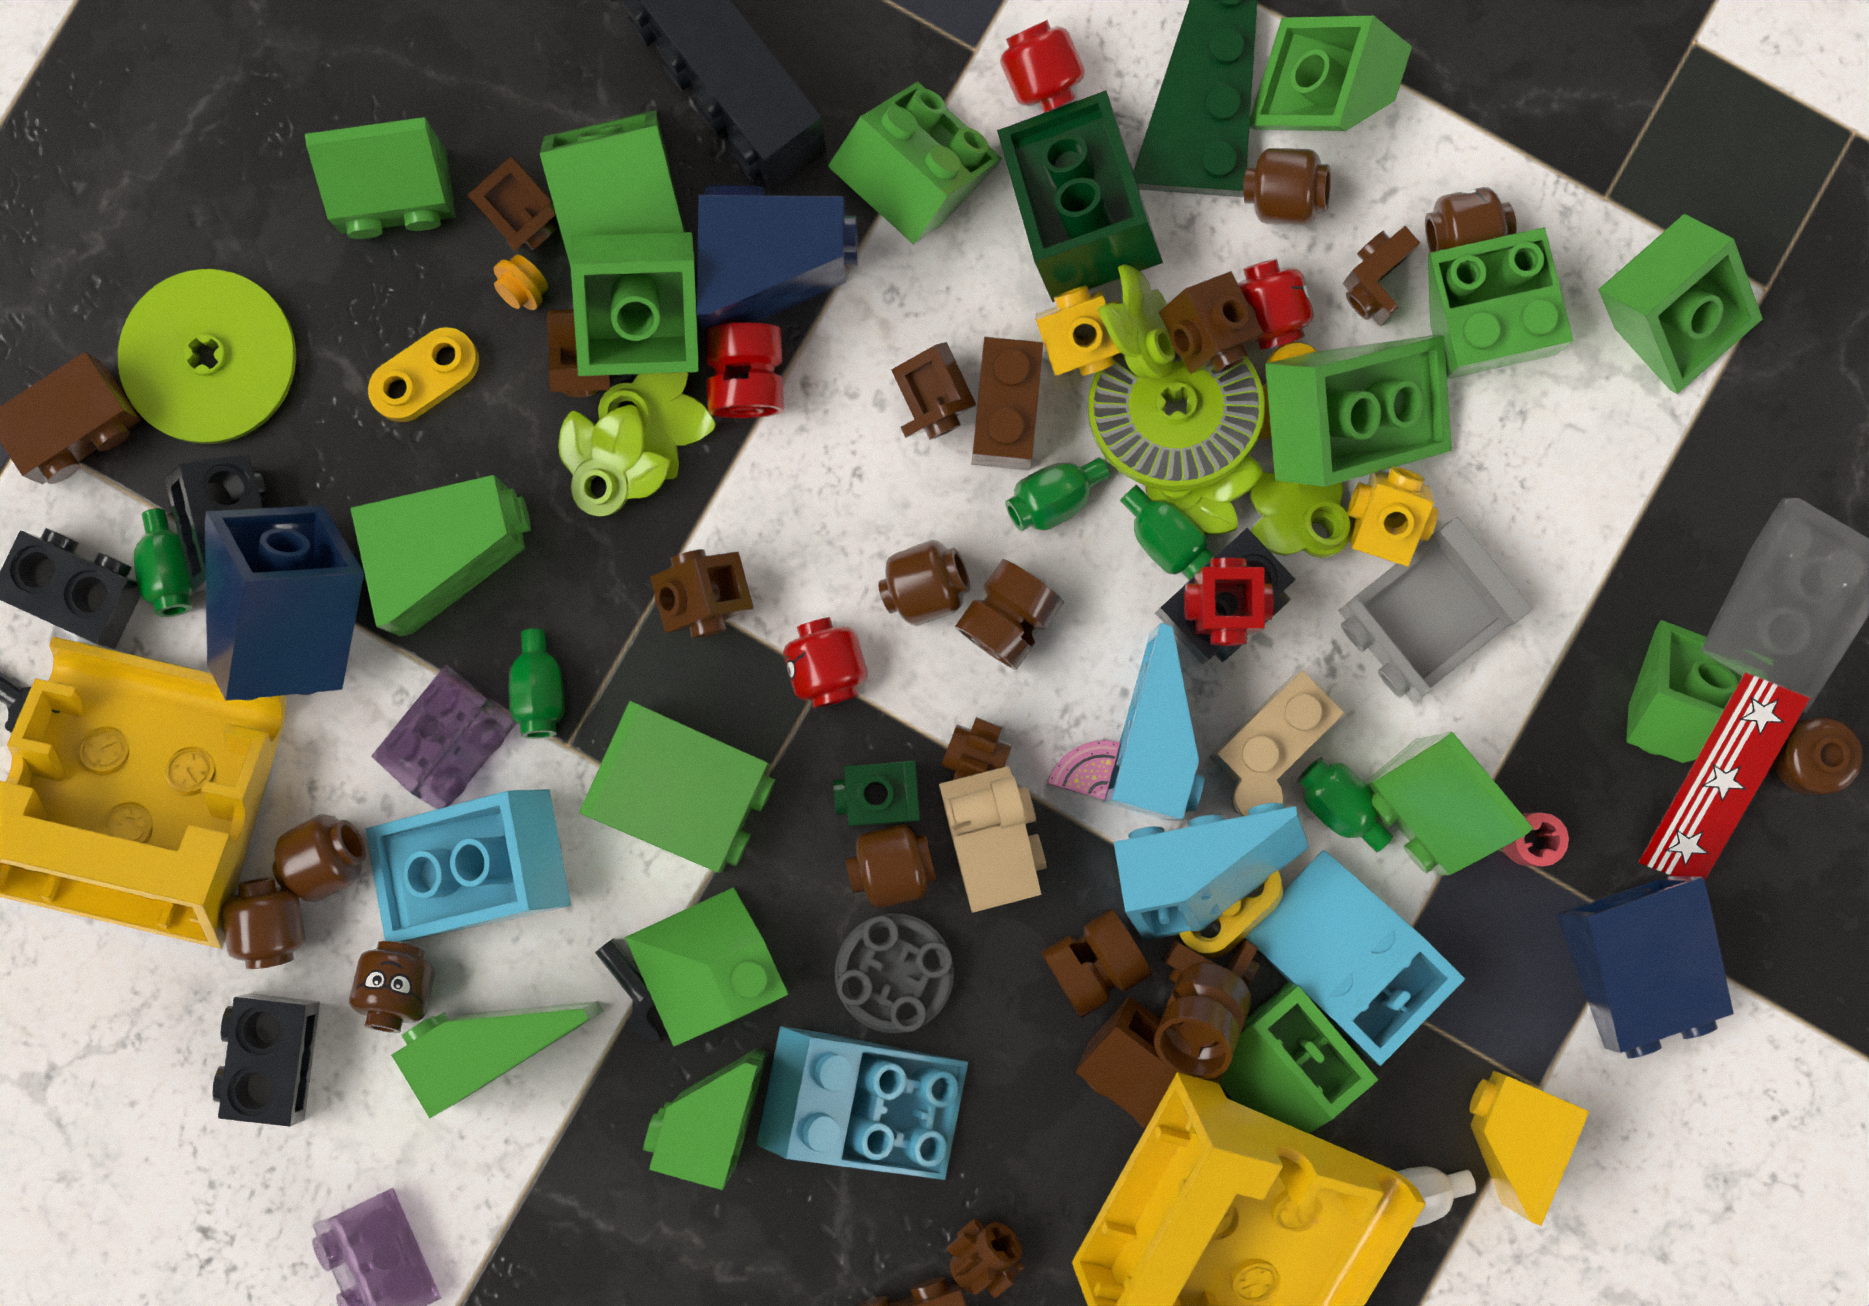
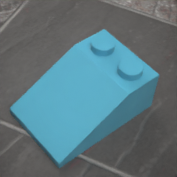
(1158, 743)
(468, 865)

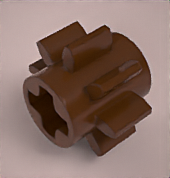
(976, 749)
(985, 1258)

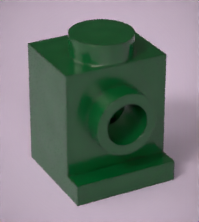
(901, 800)

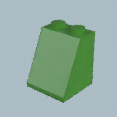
(612, 179)
(436, 547)
(678, 789)

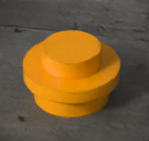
(520, 283)

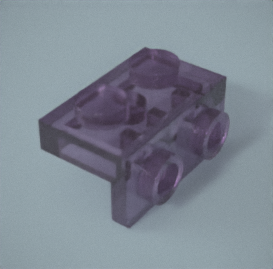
(443, 739)
(374, 1255)

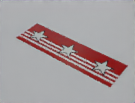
(1724, 778)

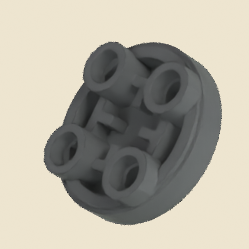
(894, 973)

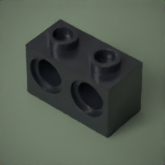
(191, 499)
(1244, 546)
(66, 594)
(283, 1063)

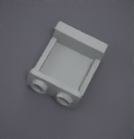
(1434, 612)

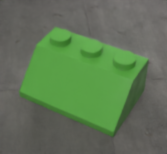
(706, 1124)

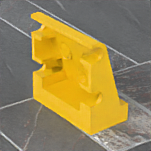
(133, 792)
(1241, 1213)

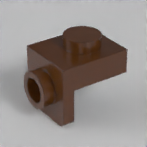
(516, 205)
(1378, 259)
(563, 358)
(933, 392)
(1240, 962)

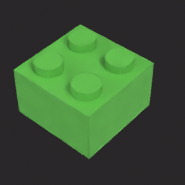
(634, 303)

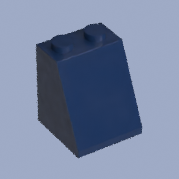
(769, 254)
(278, 601)
(1649, 963)

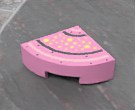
(1086, 769)

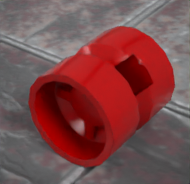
(744, 350)

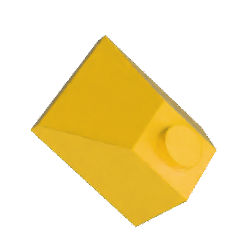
(1524, 1141)

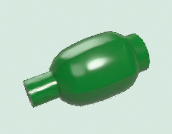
(1054, 494)
(1167, 534)
(162, 567)
(536, 688)
(1343, 802)

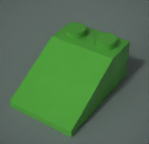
(1358, 410)
(1444, 805)
(463, 1054)

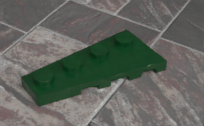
(1204, 104)

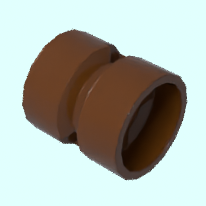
(1009, 614)
(1096, 963)
(1203, 1021)

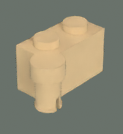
(1274, 740)
(991, 838)

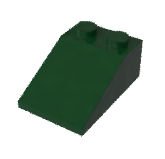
(1078, 195)

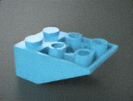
(1197, 872)
(1354, 958)
(861, 1104)

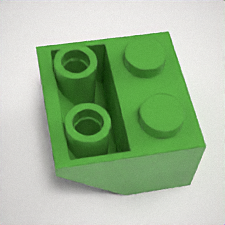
(914, 161)
(1497, 303)
(1294, 1063)

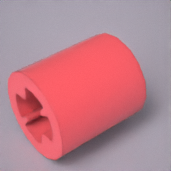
(1555, 842)

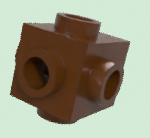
(1211, 324)
(701, 592)

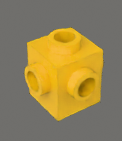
(1067, 349)
(1392, 515)

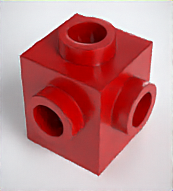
(1244, 585)

